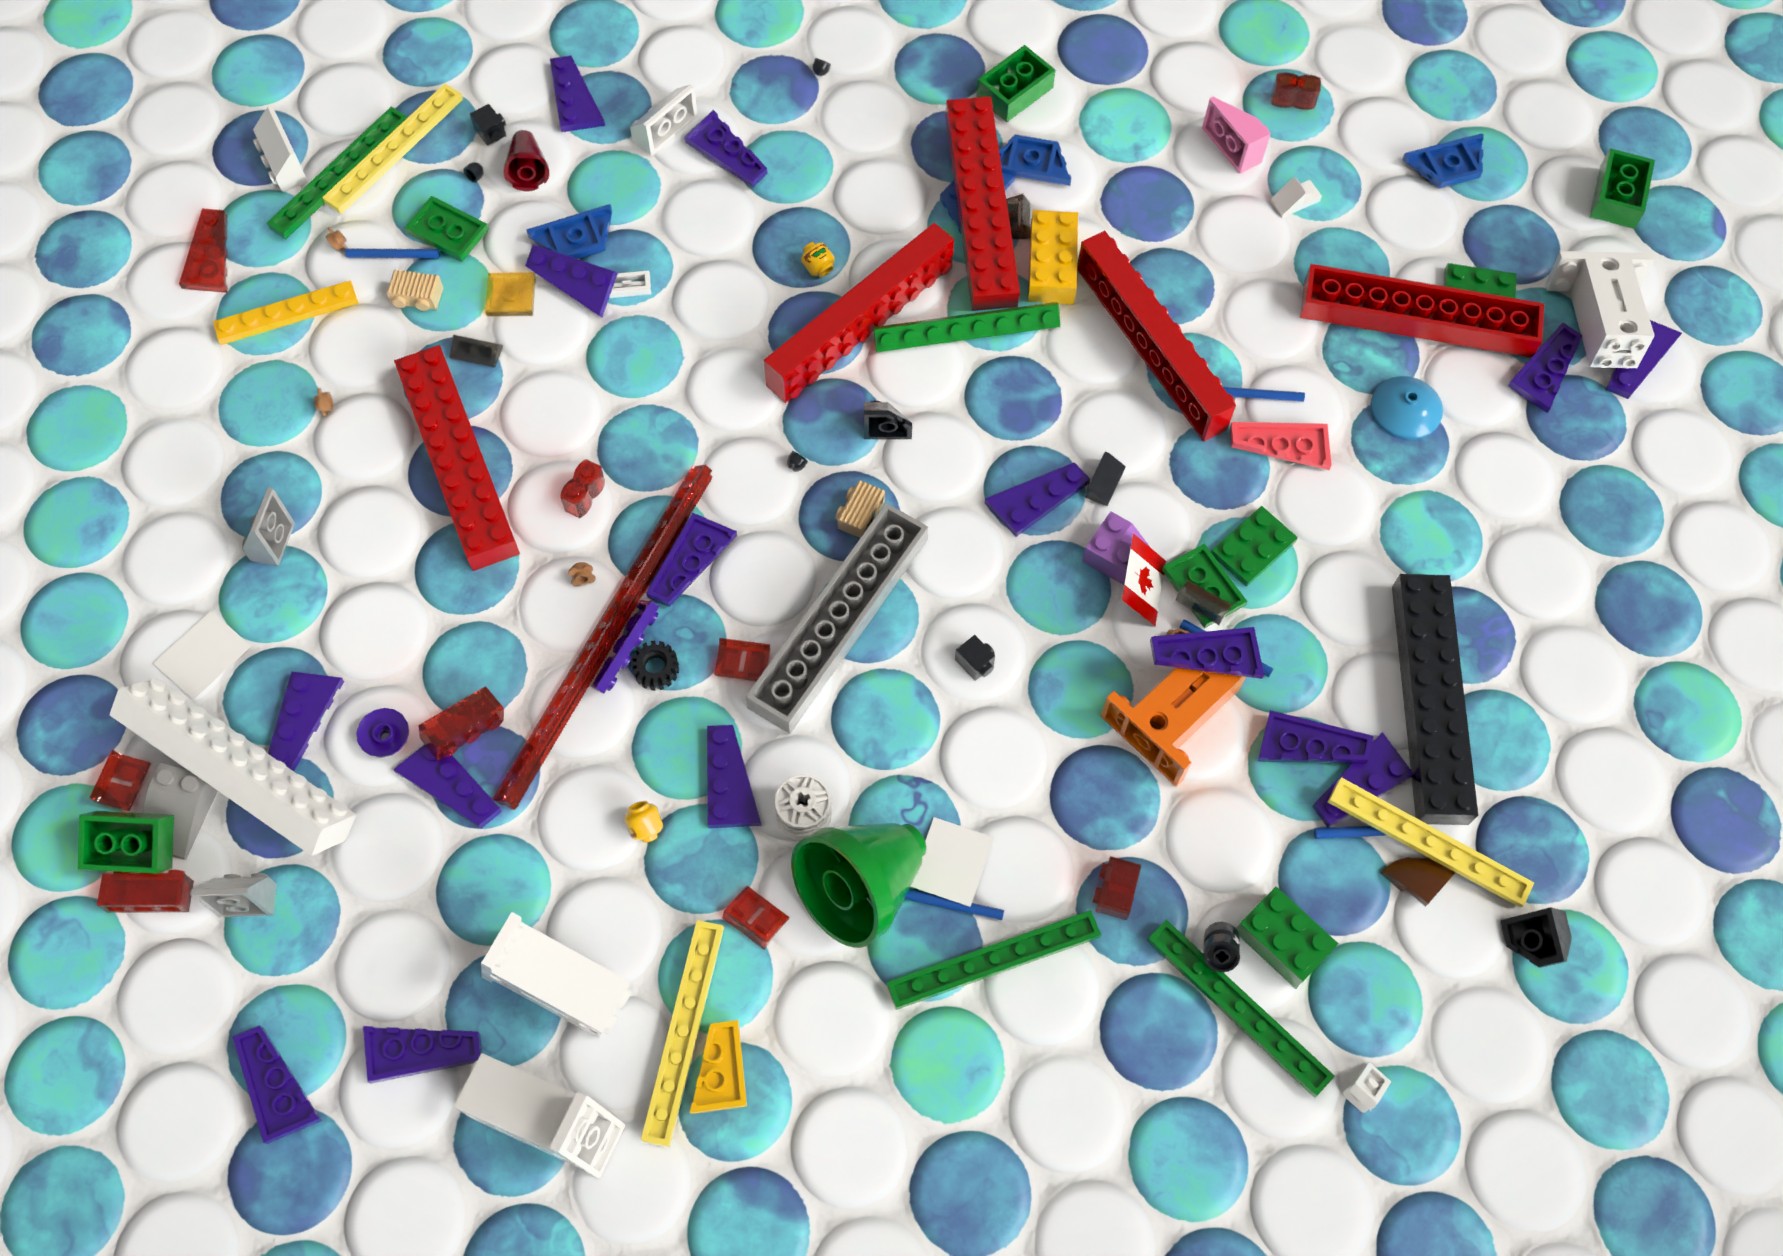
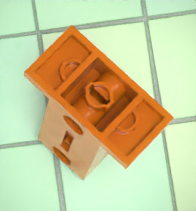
(1170, 716)

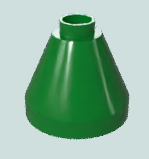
(856, 877)

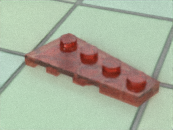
(206, 259)

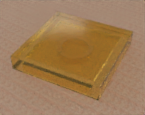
(510, 294)

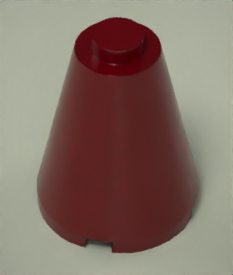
(525, 163)

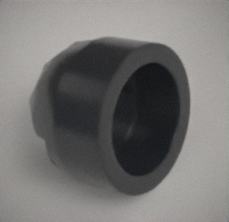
(821, 67)
(473, 172)
(796, 459)

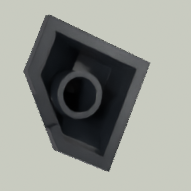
(885, 422)
(1539, 936)

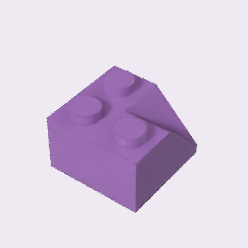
(1111, 547)

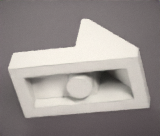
(1295, 197)
(1367, 1088)

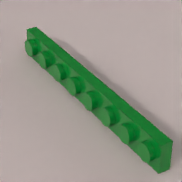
(310, 197)
(966, 327)
(993, 960)
(1241, 1009)

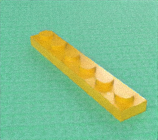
(285, 312)

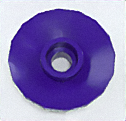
(378, 723)

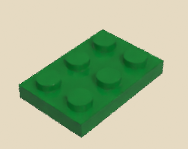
(446, 228)
(1480, 280)
(1254, 546)
(1205, 571)

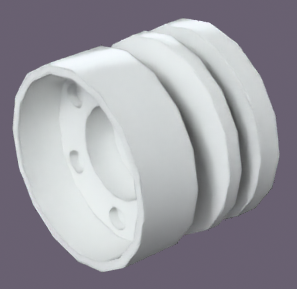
(793, 817)

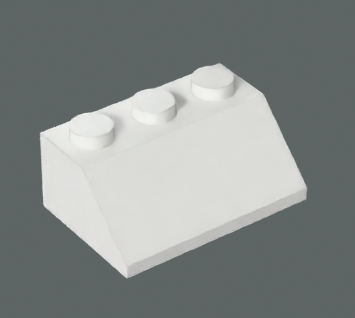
(665, 119)
(277, 152)

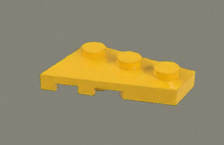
(722, 1072)

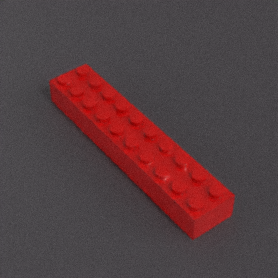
(982, 204)
(1422, 310)
(857, 312)
(1155, 336)
(456, 458)

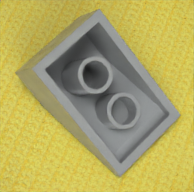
(269, 531)
(184, 796)
(238, 895)

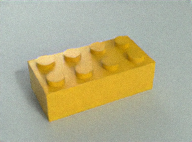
(1053, 257)

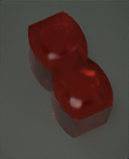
(1295, 91)
(586, 485)
(1117, 888)

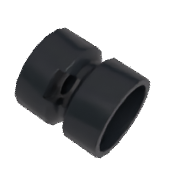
(1221, 947)

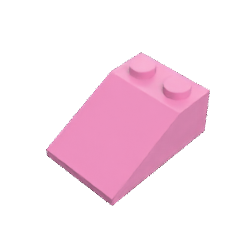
(1236, 134)

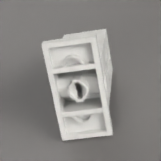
(1607, 303)
(555, 977)
(540, 1114)

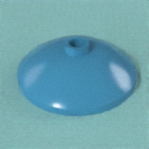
(1403, 416)

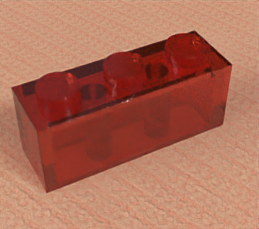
(461, 723)
(145, 892)

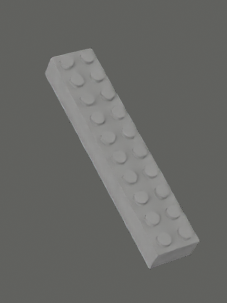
(837, 618)

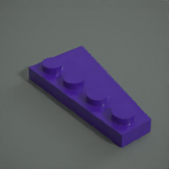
(578, 279)
(1544, 372)
(1626, 380)
(1031, 501)
(636, 625)
(300, 715)
(1305, 740)
(273, 1090)

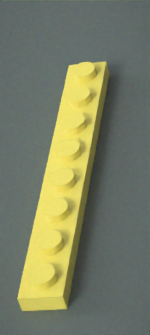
(392, 148)
(1431, 842)
(682, 1034)

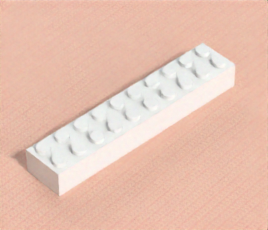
(233, 765)

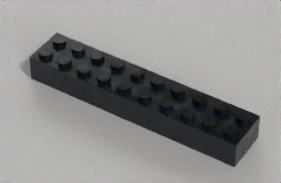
(1434, 700)

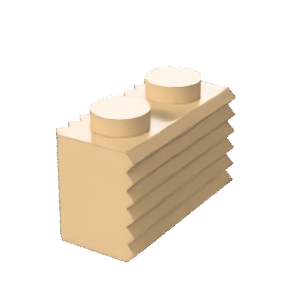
(415, 290)
(861, 508)

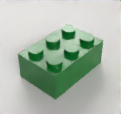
(1016, 82)
(1622, 188)
(125, 842)
(1286, 937)

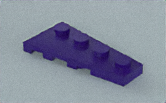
(573, 99)
(721, 146)
(691, 554)
(1211, 651)
(1377, 776)
(450, 785)
(729, 788)
(409, 1052)

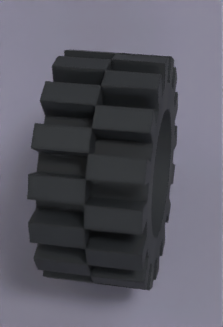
(655, 679)

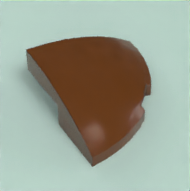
(1418, 876)

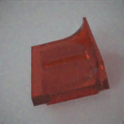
(730, 656)
(121, 768)
(764, 926)

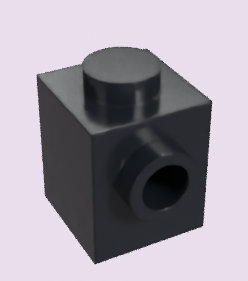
(488, 124)
(975, 657)

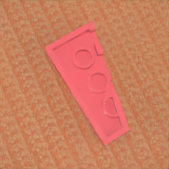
(1287, 441)

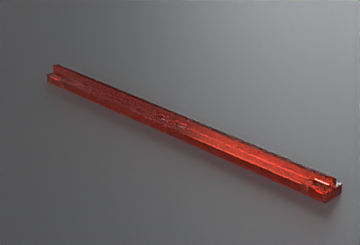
(602, 638)

